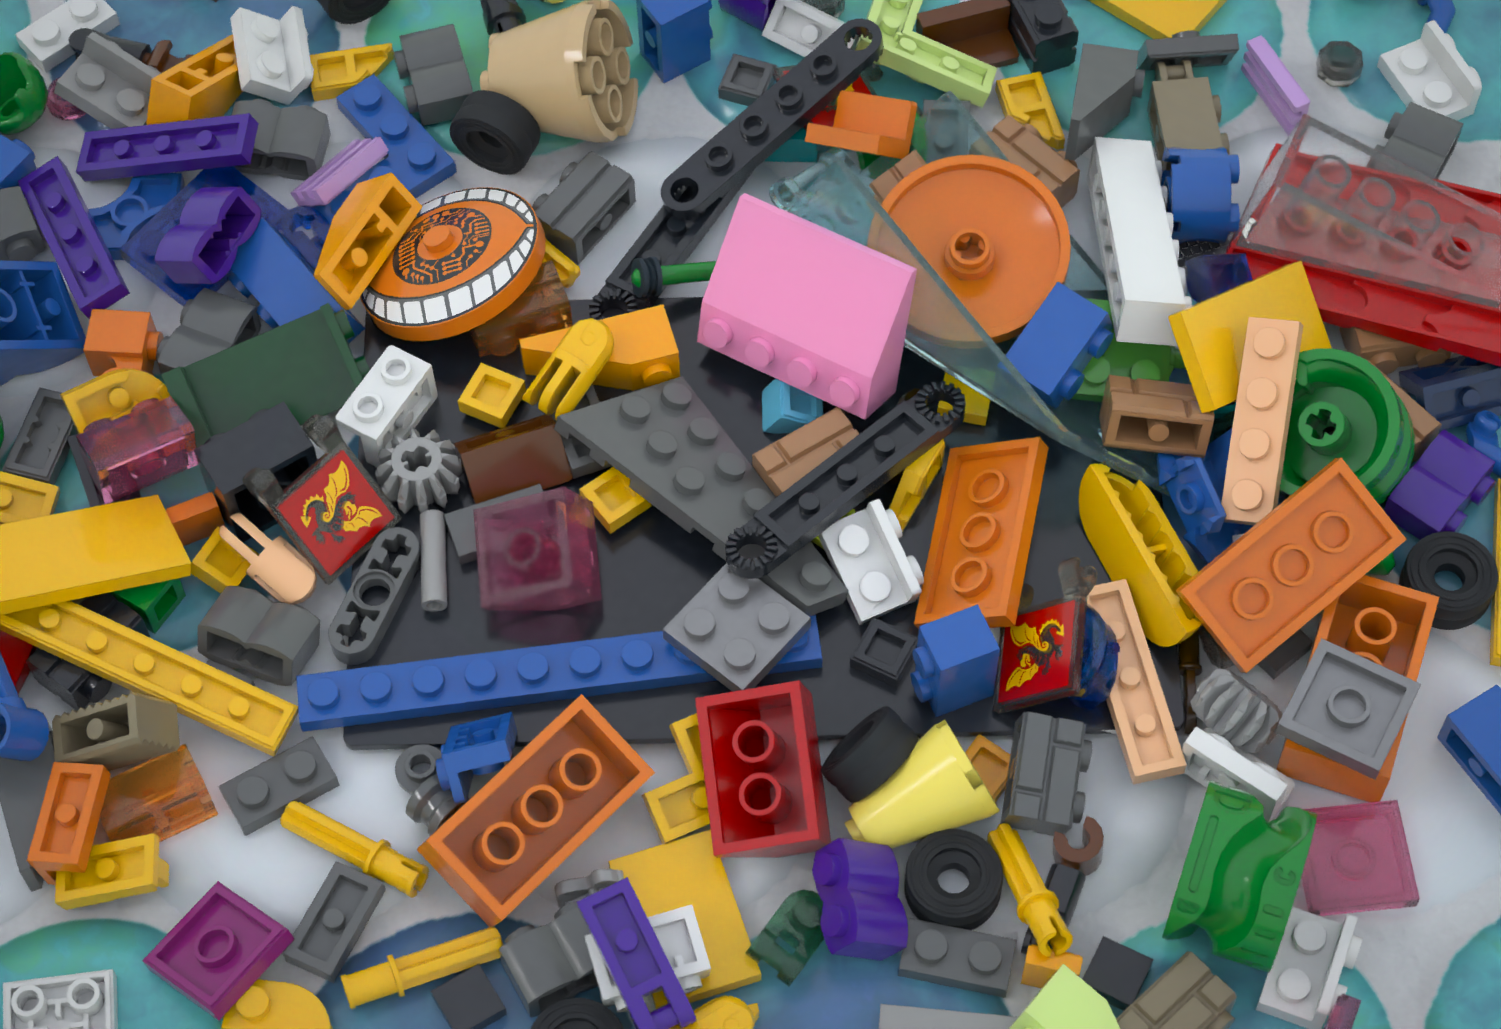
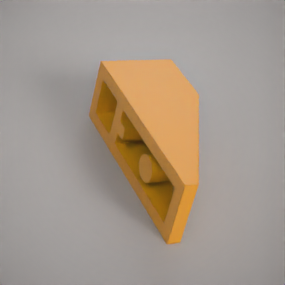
(196, 87)
(364, 236)
(641, 353)

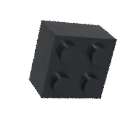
(267, 441)

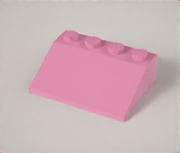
(808, 307)

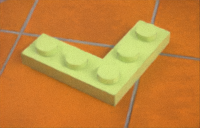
(924, 58)

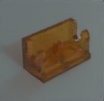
(157, 798)

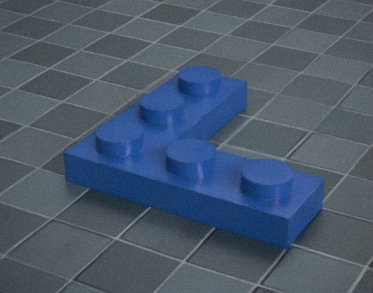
(412, 153)

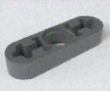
(379, 617)

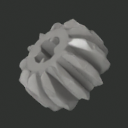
(419, 471)
(1236, 710)

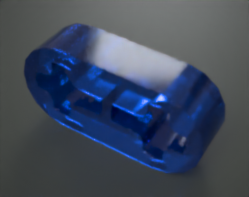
(309, 219)

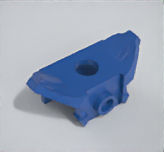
(1197, 494)

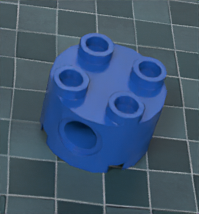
(1201, 193)

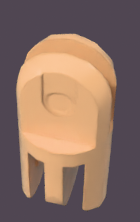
(278, 568)

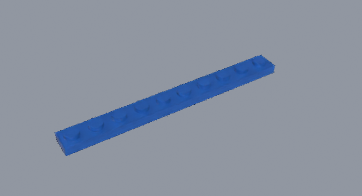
(511, 679)

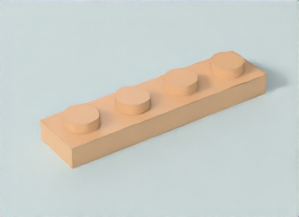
(1261, 419)
(1137, 696)

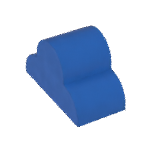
(35, 319)

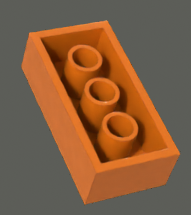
(1388, 628)
(535, 811)

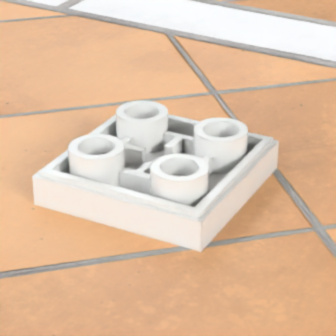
(62, 1002)

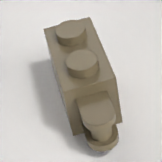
(1183, 111)

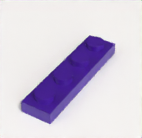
(167, 147)
(73, 237)

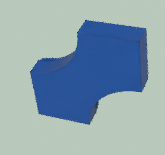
(135, 208)

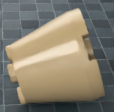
(568, 71)

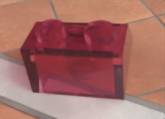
(138, 448)
(537, 552)

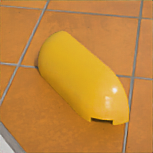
(1139, 546)

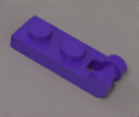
(634, 956)

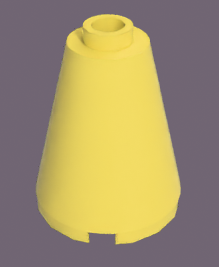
(925, 795)

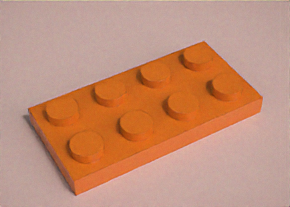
(983, 531)
(1291, 565)

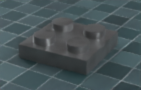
(736, 629)
(1348, 708)

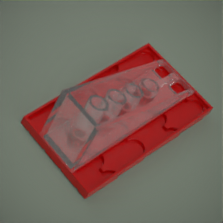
(1379, 242)

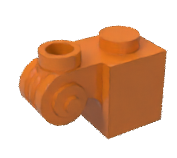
(121, 341)

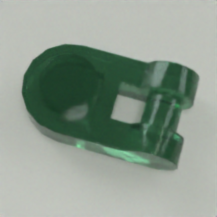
(799, 925)

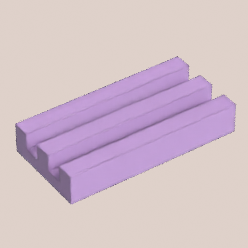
(1274, 83)
(340, 172)

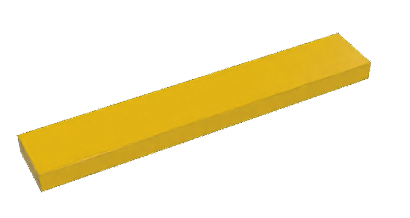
(156, 671)

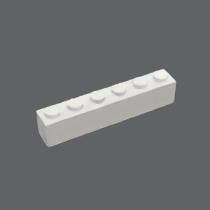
(1136, 240)

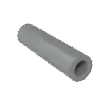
(433, 561)

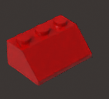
(763, 772)

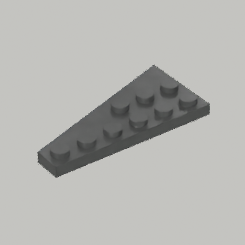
(695, 477)

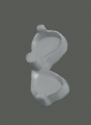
(576, 887)

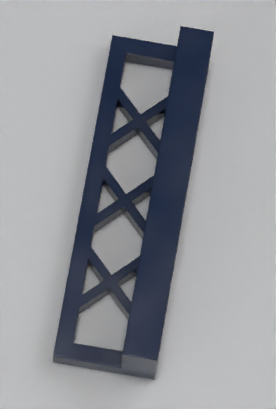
(1455, 389)

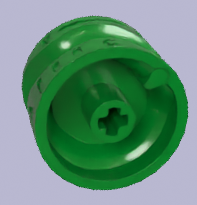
(1368, 418)
(1241, 876)

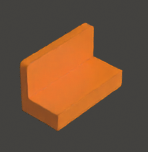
(868, 125)
(68, 819)

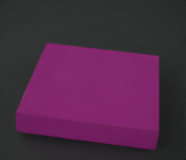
(218, 950)

